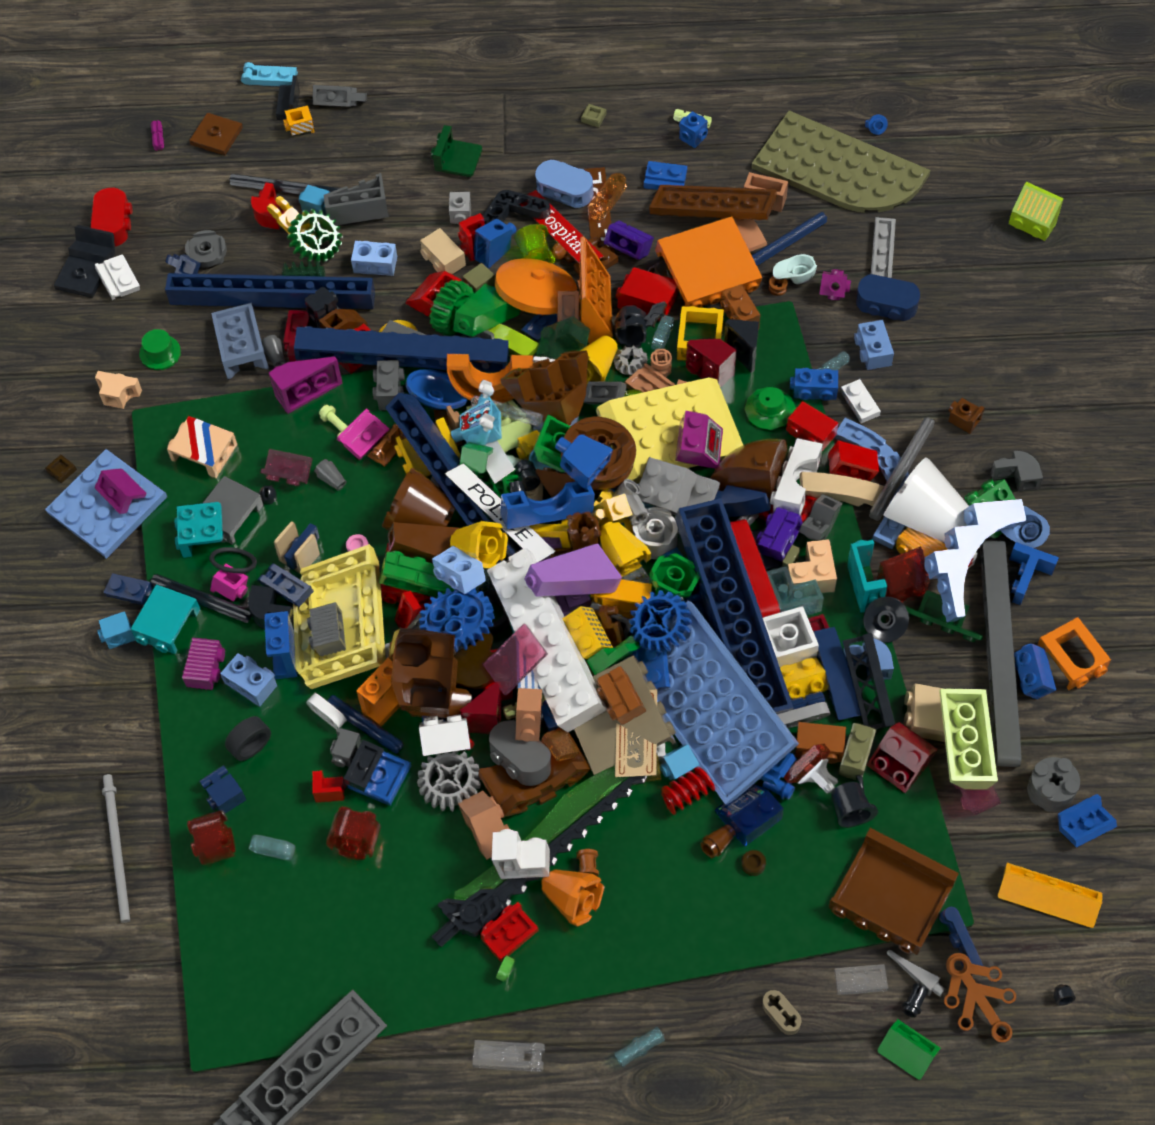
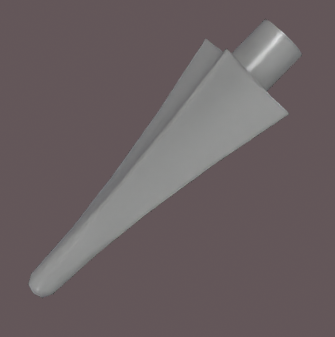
(920, 975)

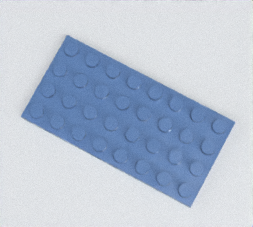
(720, 711)

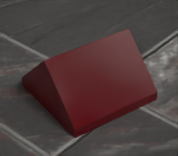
(484, 710)

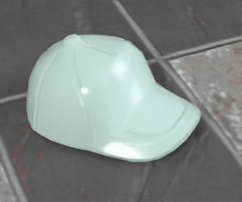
(797, 268)

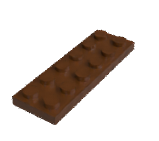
(713, 202)

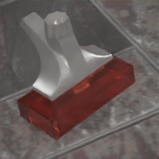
(812, 768)

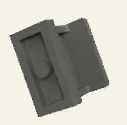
(236, 505)

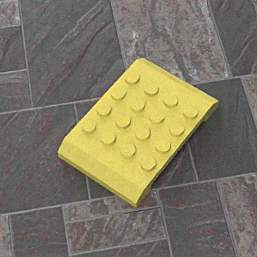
(656, 416)

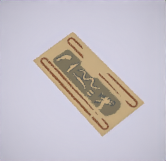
(633, 753)

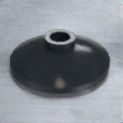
(897, 619)

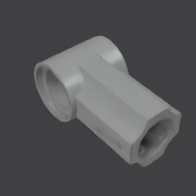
(637, 508)

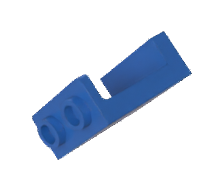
(280, 644)

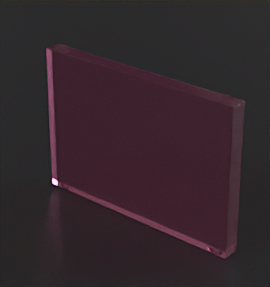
(515, 659)

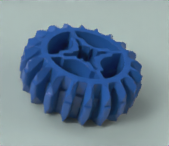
(643, 633)

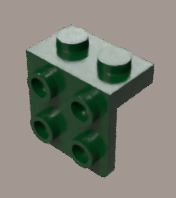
(454, 155)

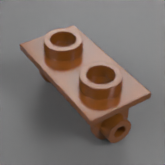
(385, 449)

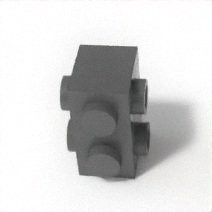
(388, 379)

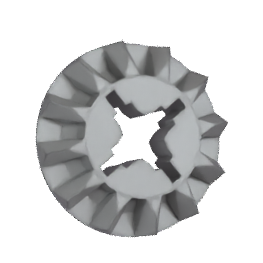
(622, 356)

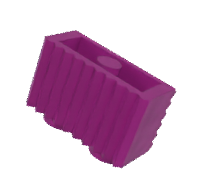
(203, 663)

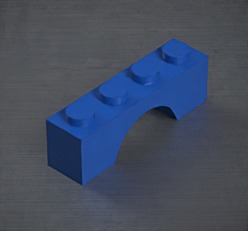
(521, 511)

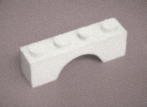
(802, 457)

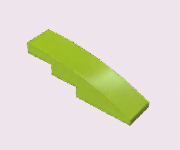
(518, 343)

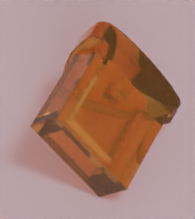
(560, 744)

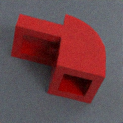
(259, 205)

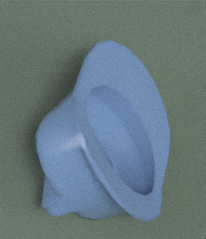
(1031, 532)

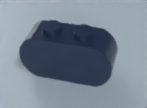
(888, 297)

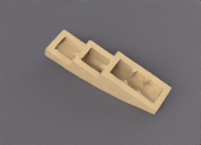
(840, 488)

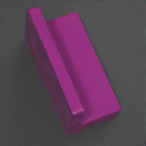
(118, 489)

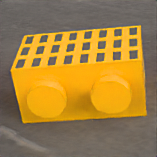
(586, 631)

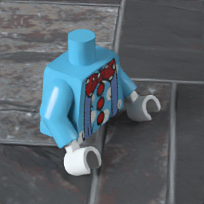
(481, 422)

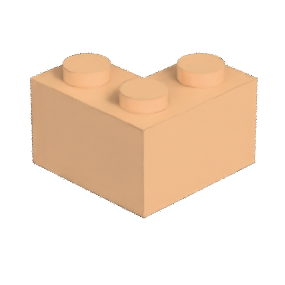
(818, 566)

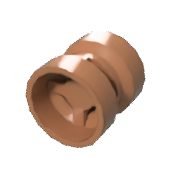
(661, 361)

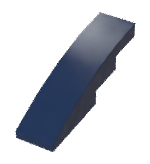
(837, 674)

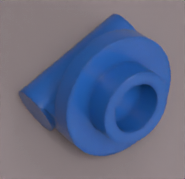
(876, 124)

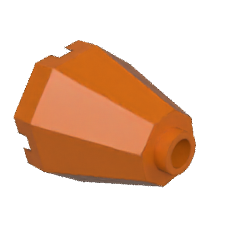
(573, 894)

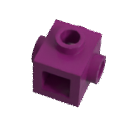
(829, 278)

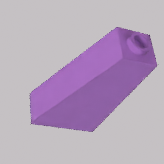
(574, 574)

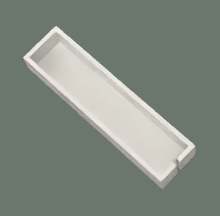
(563, 672)

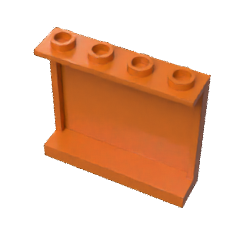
(709, 262)

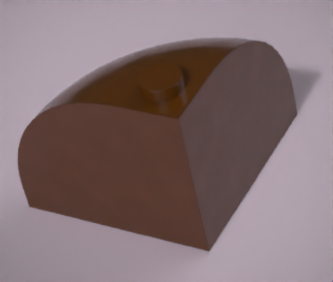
(753, 466)

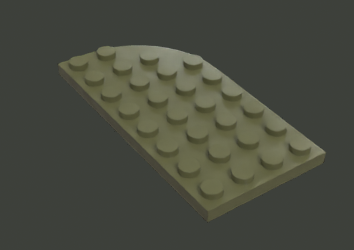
(838, 166)

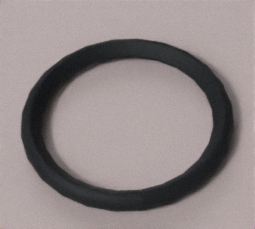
(233, 570)

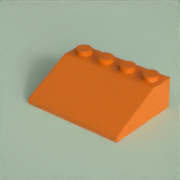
(594, 293)

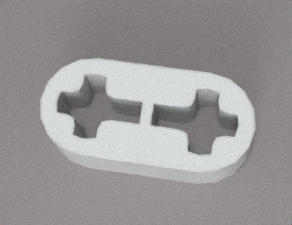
(326, 711)

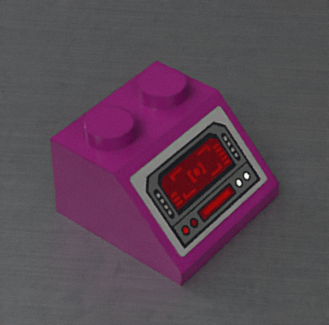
(699, 440)

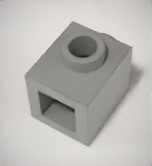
(459, 206)

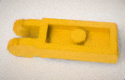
(285, 219)

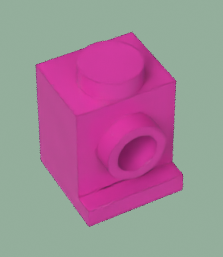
(229, 584)

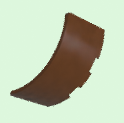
(515, 797)

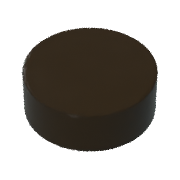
(753, 863)

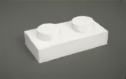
(860, 401)

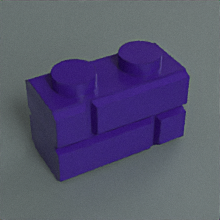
(628, 240)
(779, 534)

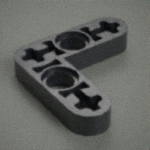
(509, 201)

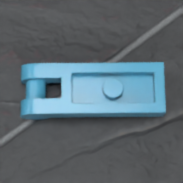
(267, 75)

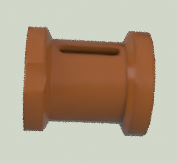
(587, 861)

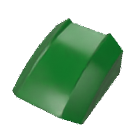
(546, 441)

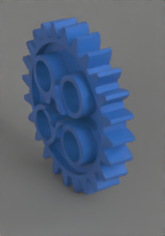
(459, 615)

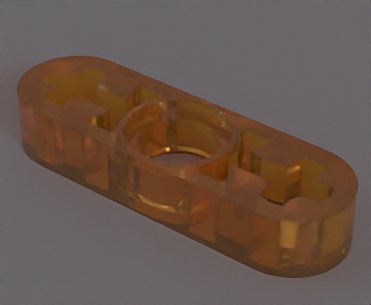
(607, 204)

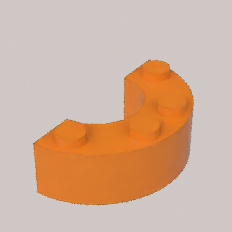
(467, 378)

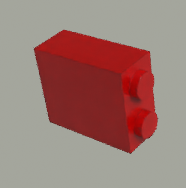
(646, 289)

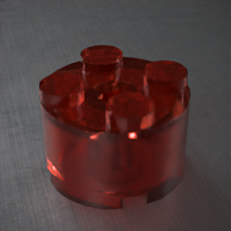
(354, 833)
(211, 837)

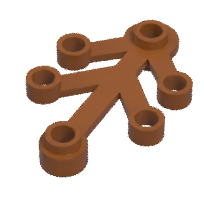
(976, 993)

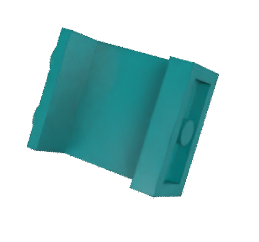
(860, 557)
(163, 618)

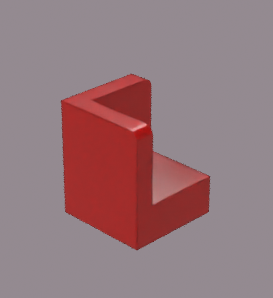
(327, 788)

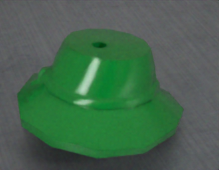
(770, 413)

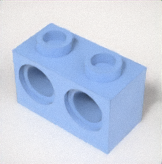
(374, 258)
(458, 569)

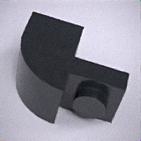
(263, 601)

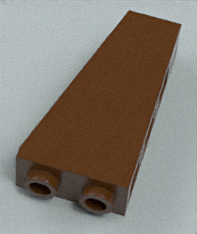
(419, 540)

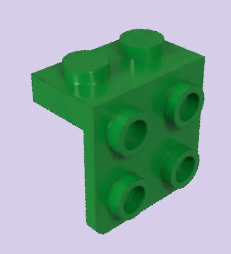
(991, 492)

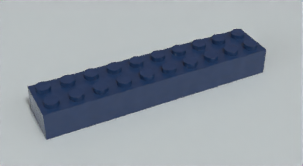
(730, 597)

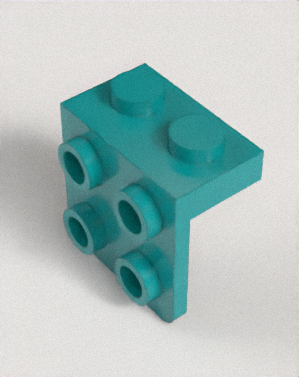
(197, 526)

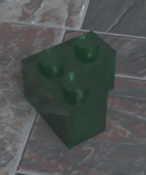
(562, 337)

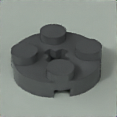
(216, 246)

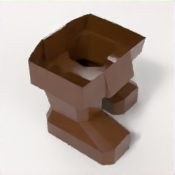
(422, 666)

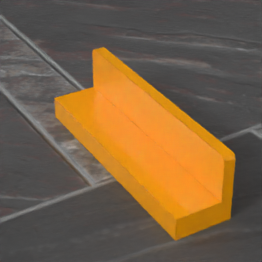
(1050, 895)

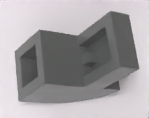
(1022, 467)
(821, 518)

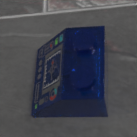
(751, 813)

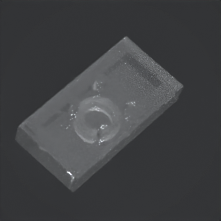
(861, 979)

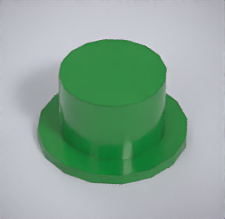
(159, 350)

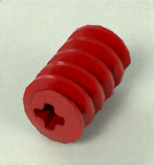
(685, 788)

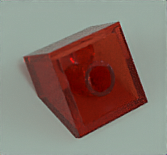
(905, 575)

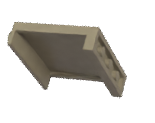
(599, 733)

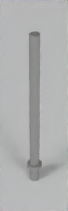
(109, 792)

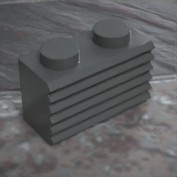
(326, 629)

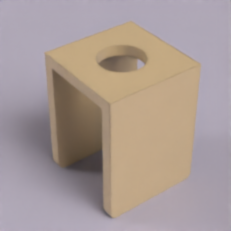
(304, 555)

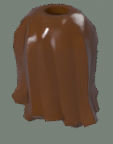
(583, 530)

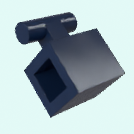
(224, 792)

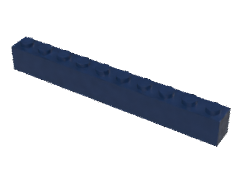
(266, 290)
(409, 349)
(438, 458)

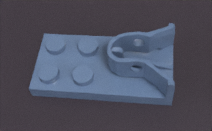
(238, 338)

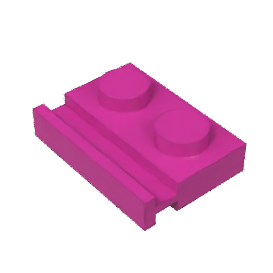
(363, 434)

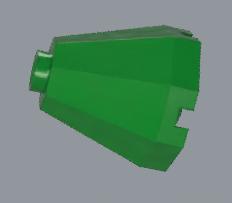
(673, 575)

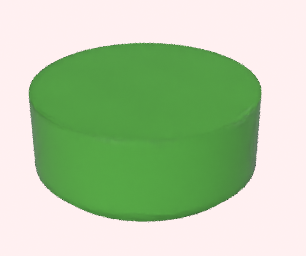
(505, 968)

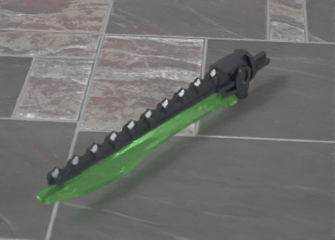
(481, 903)

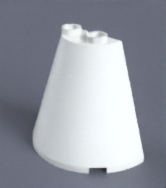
(927, 502)

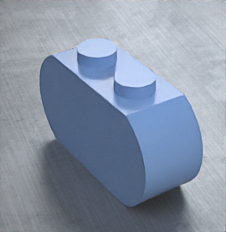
(564, 183)

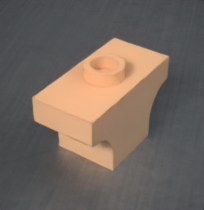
(117, 388)

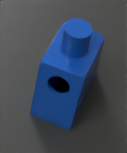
(492, 241)
(583, 458)

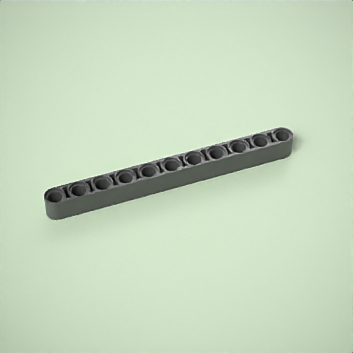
(1000, 654)

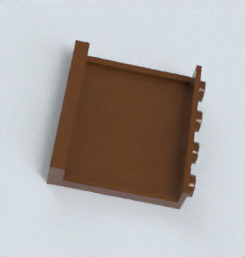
(893, 892)

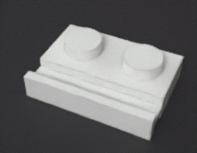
(117, 277)

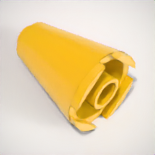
(600, 358)

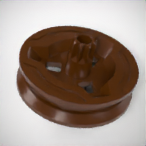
(608, 433)

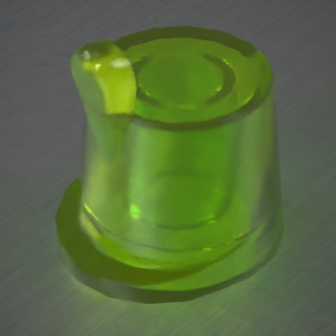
(533, 243)

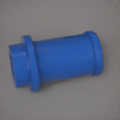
(783, 789)

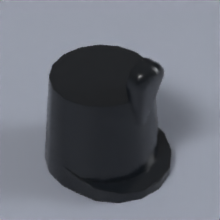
(852, 805)

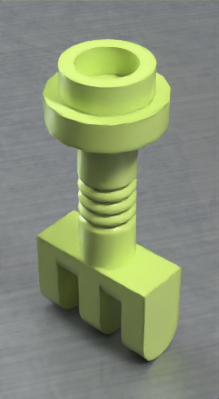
(328, 413)

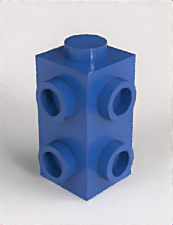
(815, 384)
(1034, 671)

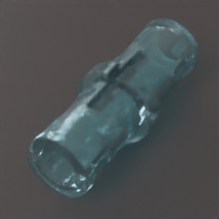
(639, 1046)

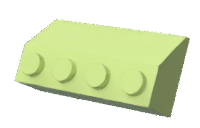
(968, 738)

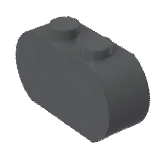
(523, 760)

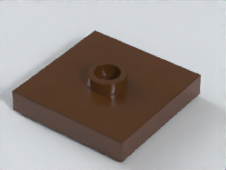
(216, 134)

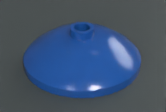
(434, 389)

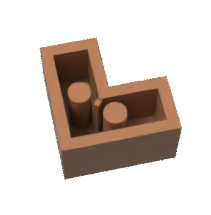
(483, 819)

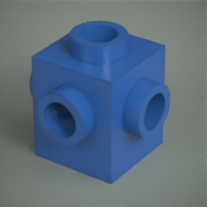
(693, 129)

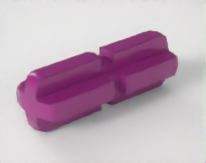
(157, 133)

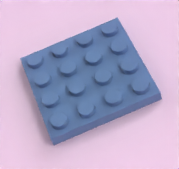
(92, 517)

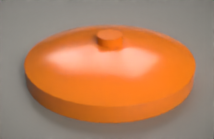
(532, 285)

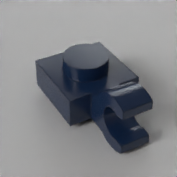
(183, 264)

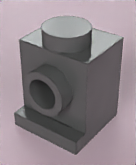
(344, 747)

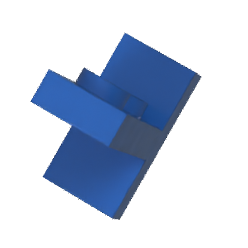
(1031, 560)

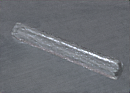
(514, 412)

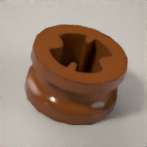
(778, 291)

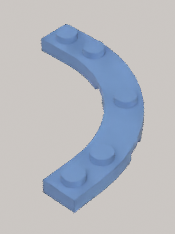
(887, 459)

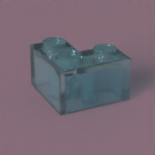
(795, 596)

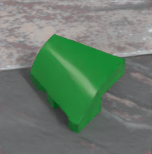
(609, 656)

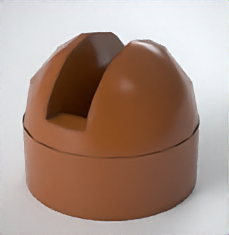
(558, 251)

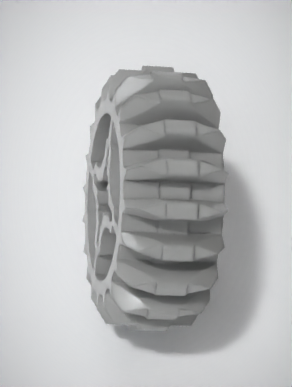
(461, 765)

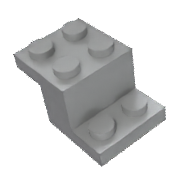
(674, 486)

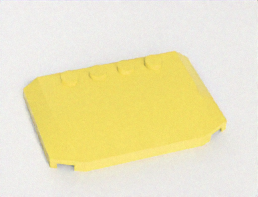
(355, 587)

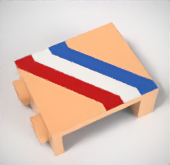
(203, 445)

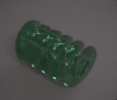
(310, 270)

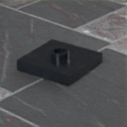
(78, 277)

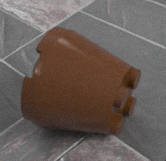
(419, 503)

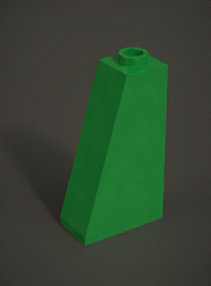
(483, 312)

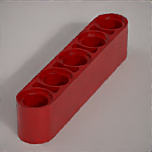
(755, 568)

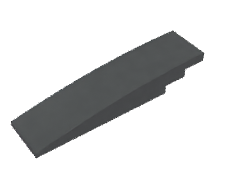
(307, 1066)

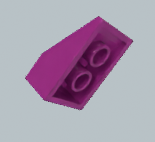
(304, 381)

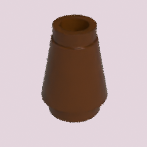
(717, 841)

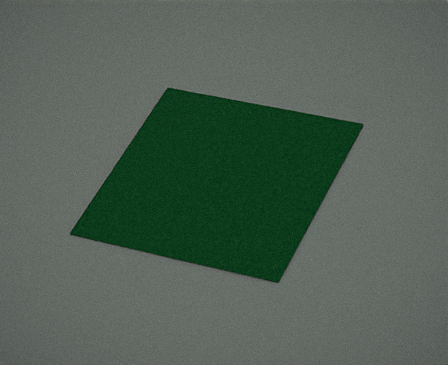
(286, 940)

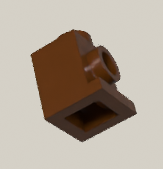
(965, 415)

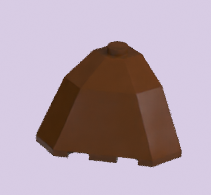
(551, 387)

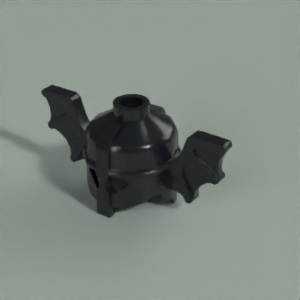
(633, 322)

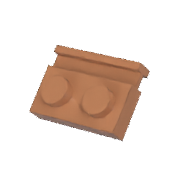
(647, 379)

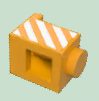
(298, 121)

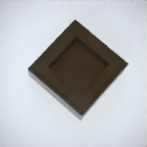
(61, 468)

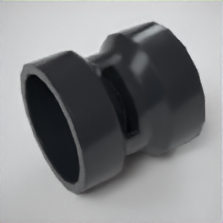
(527, 474)

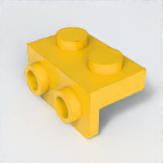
(804, 677)

